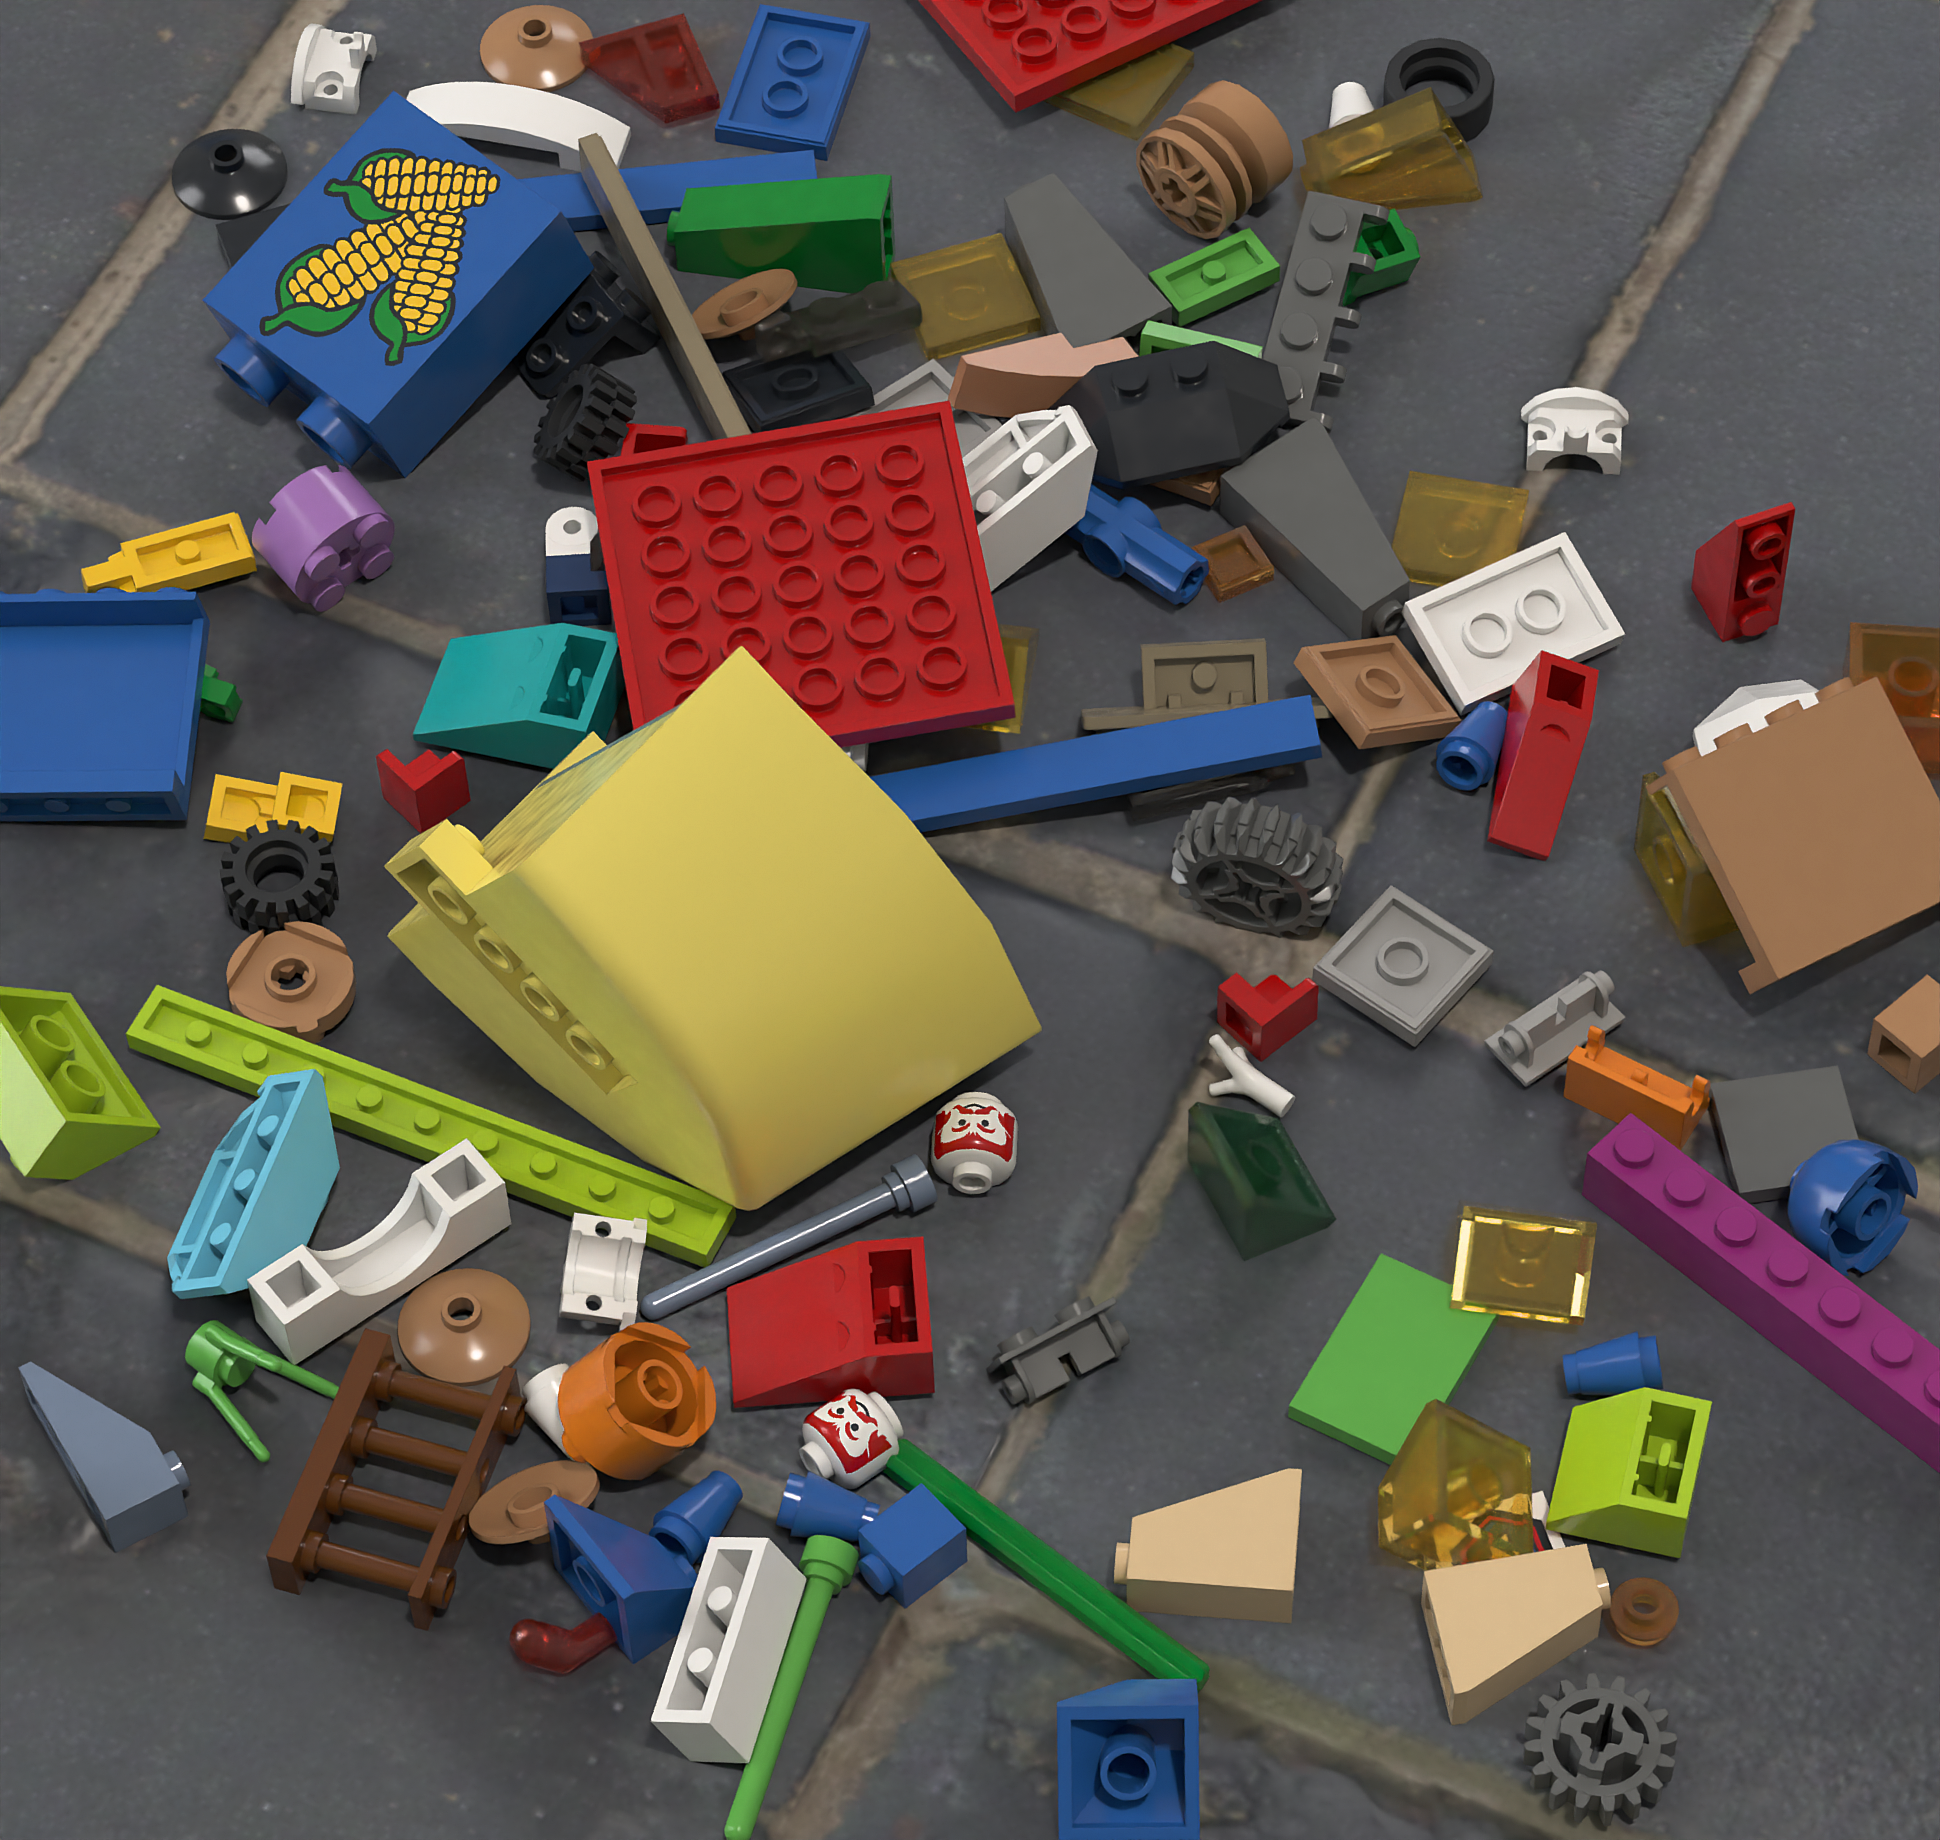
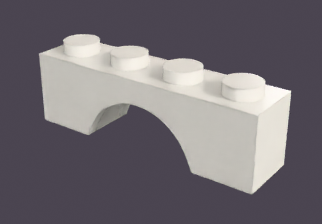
(441, 1217)

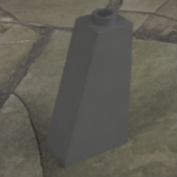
(1076, 269)
(1319, 530)

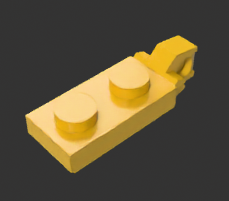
(177, 558)

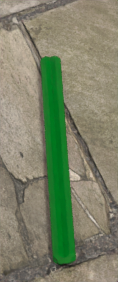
(1048, 1569)

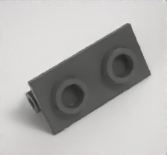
(1034, 1360)

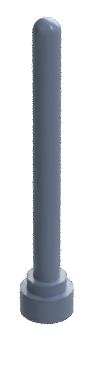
(903, 1188)

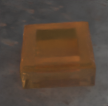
(1235, 563)

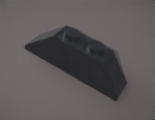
(1177, 412)

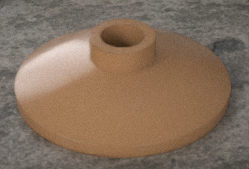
(535, 48)
(744, 304)
(467, 1349)
(515, 1506)

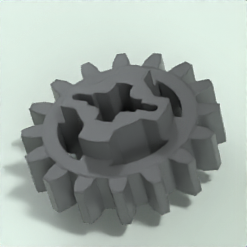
(1627, 1768)

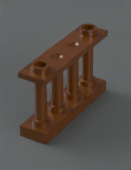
(353, 1433)

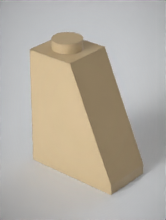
(1217, 1553)
(1509, 1621)

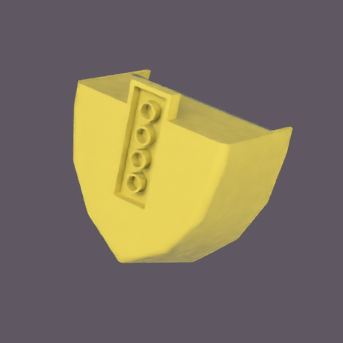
(717, 943)

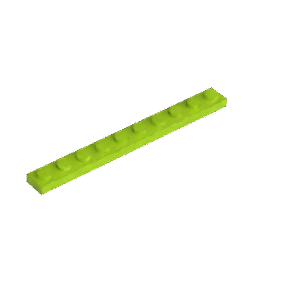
(431, 1122)

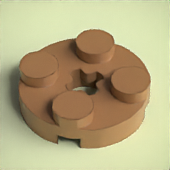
(300, 949)

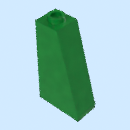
(823, 230)

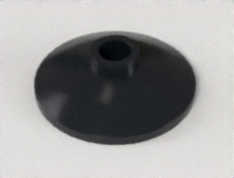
(229, 174)

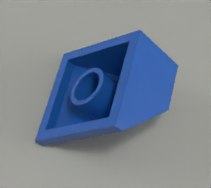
(620, 1575)
(1130, 1762)

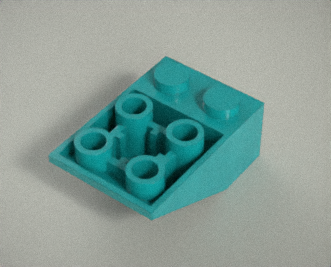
(524, 693)

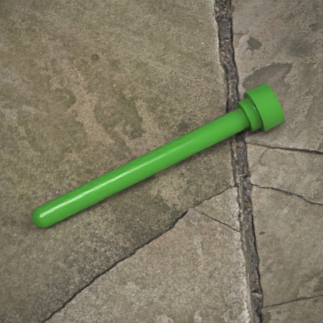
(827, 1566)

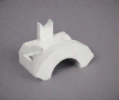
(330, 69)
(1574, 423)
(602, 1269)

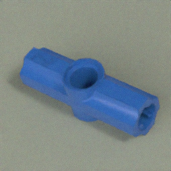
(1131, 541)

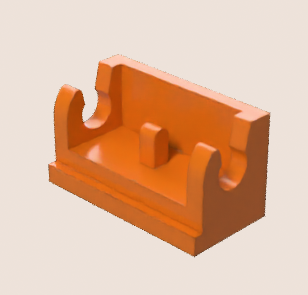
(1620, 1086)

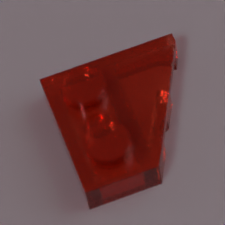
(655, 68)

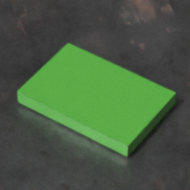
(1390, 1359)

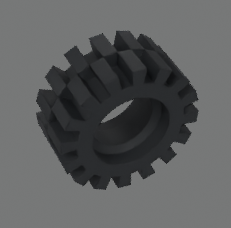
(584, 421)
(273, 852)

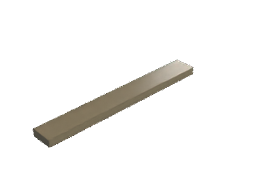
(659, 290)

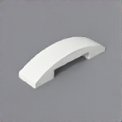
(520, 118)

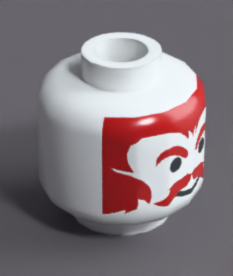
(974, 1141)
(850, 1438)

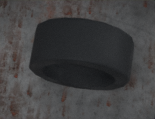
(1447, 61)

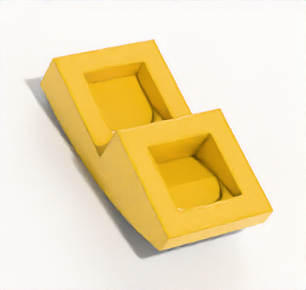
(243, 803)

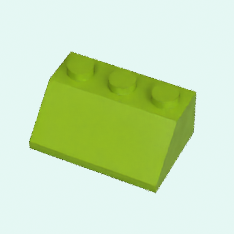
(62, 1089)

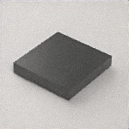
(1776, 1125)

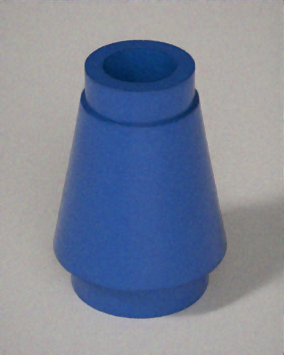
(1472, 747)
(1614, 1366)
(823, 1508)
(697, 1516)

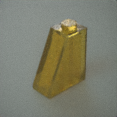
(1394, 157)

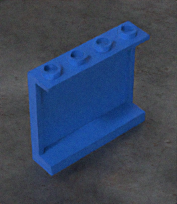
(99, 703)

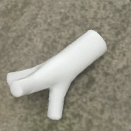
(1248, 1080)

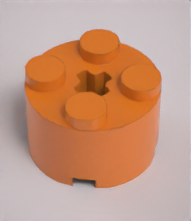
(635, 1402)

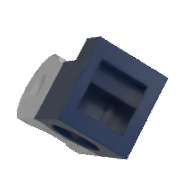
(573, 555)

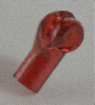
(557, 1647)

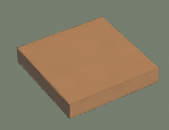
(1377, 691)

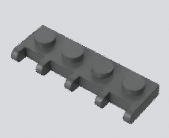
(1314, 297)

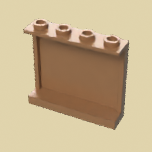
(1813, 826)

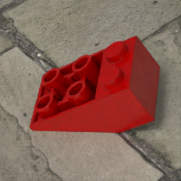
(834, 1326)

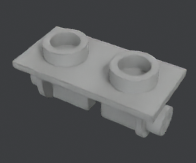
(1555, 1026)

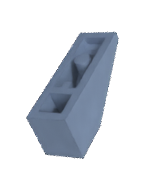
(111, 1460)

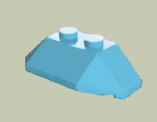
(258, 1189)

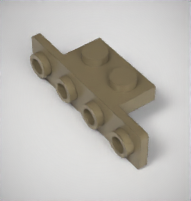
(1194, 681)

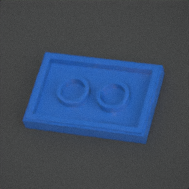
(792, 81)

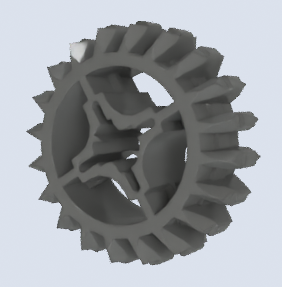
(1257, 867)

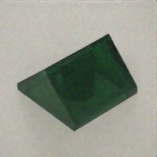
(1254, 1178)

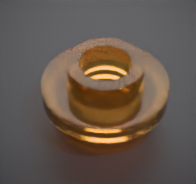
(1640, 1627)

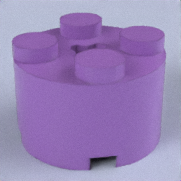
(325, 535)

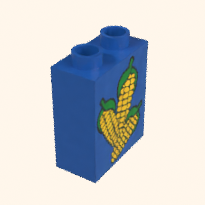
(394, 289)

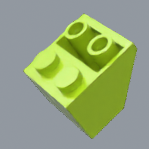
(1631, 1470)

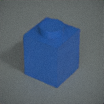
(911, 1546)

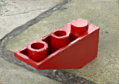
(1744, 572)
(1541, 752)

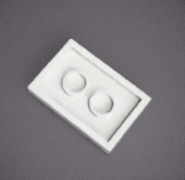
(1500, 618)

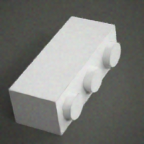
(729, 1650)

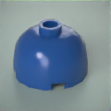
(1850, 1203)

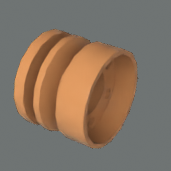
(1214, 159)

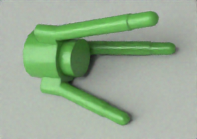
(229, 1359)

